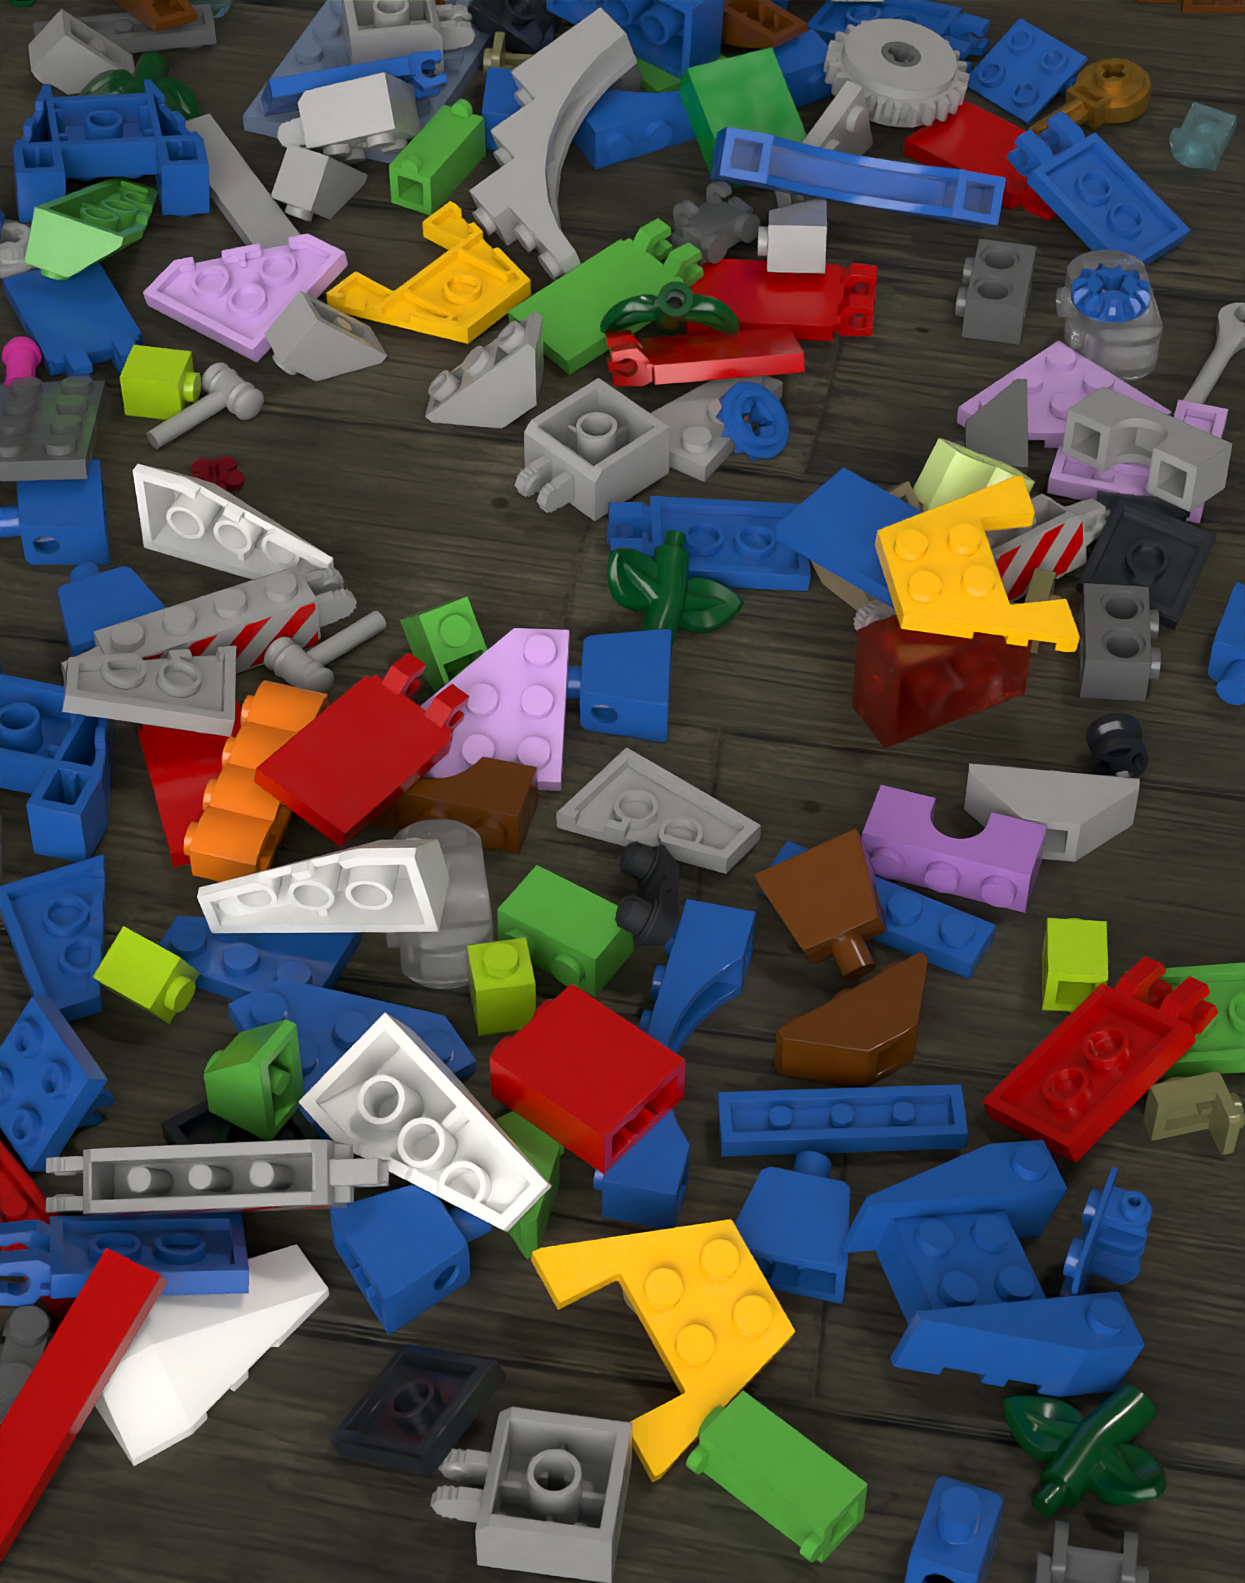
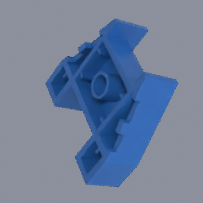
(105, 139)
(60, 762)
(969, 1286)

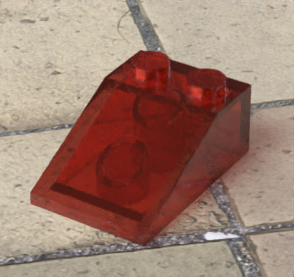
(926, 680)

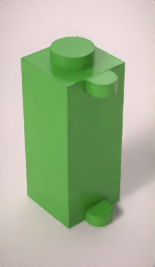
(438, 158)
(780, 1475)

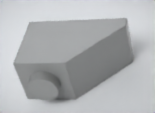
(73, 54)
(314, 183)
(795, 238)
(321, 340)

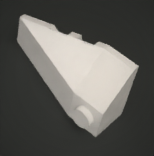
(215, 528)
(201, 1348)

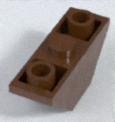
(859, 1031)

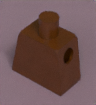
(829, 902)

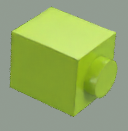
(158, 382)
(1072, 962)
(147, 975)
(501, 985)

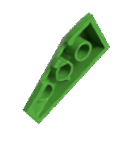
(88, 226)

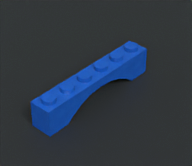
(642, 122)
(857, 180)
(703, 972)

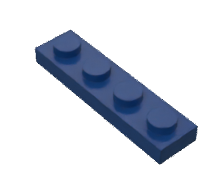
(925, 925)
(842, 1120)

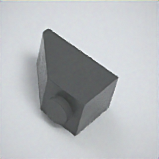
(1001, 427)

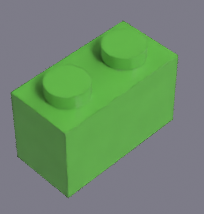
(566, 930)

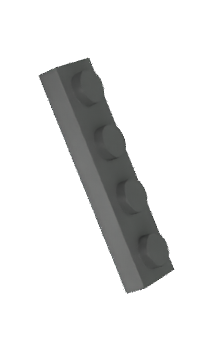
(137, 37)

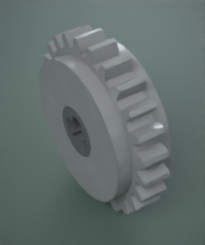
(903, 68)

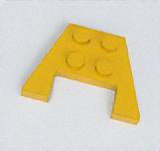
(450, 297)
(948, 578)
(700, 1308)

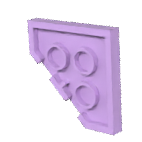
(244, 290)
(1055, 383)
(513, 706)

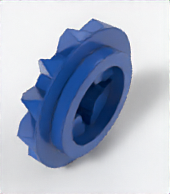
(1111, 305)
(763, 410)

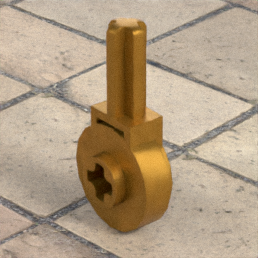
(1105, 93)

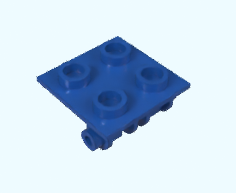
(1025, 71)
(1110, 1240)

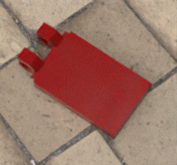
(978, 144)
(806, 302)
(702, 356)
(363, 751)
(179, 772)
(1101, 1059)

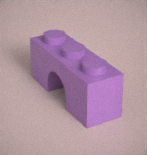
(988, 868)

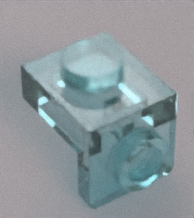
(1202, 137)

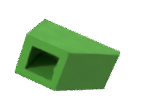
(444, 640)

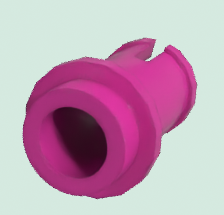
(21, 358)

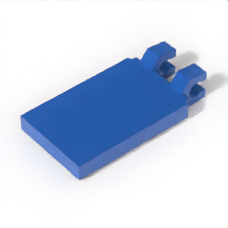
(941, 18)
(283, 93)
(1096, 191)
(74, 320)
(840, 529)
(725, 538)
(188, 1250)

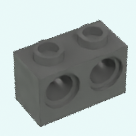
(997, 291)
(1116, 642)

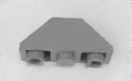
(493, 381)
(1075, 807)

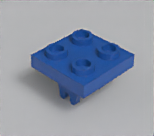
(47, 1084)

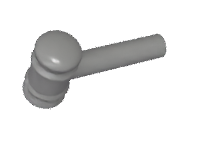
(223, 391)
(307, 668)

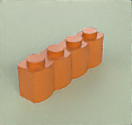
(240, 817)

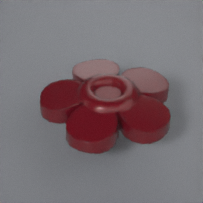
(220, 472)

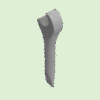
(1230, 340)

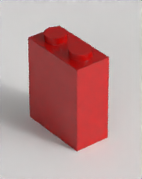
(586, 1077)

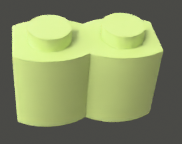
(958, 471)

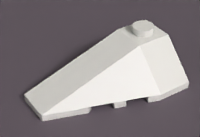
(349, 890)
(410, 1109)

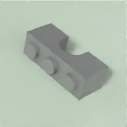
(1114, 429)

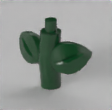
(149, 67)
(671, 311)
(665, 590)
(1087, 1450)

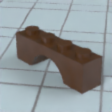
(490, 797)

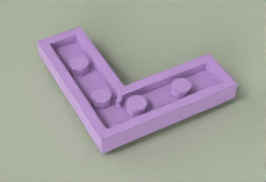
(1081, 481)

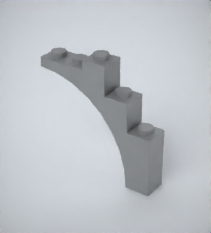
(532, 144)

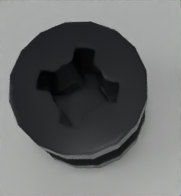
(1117, 746)

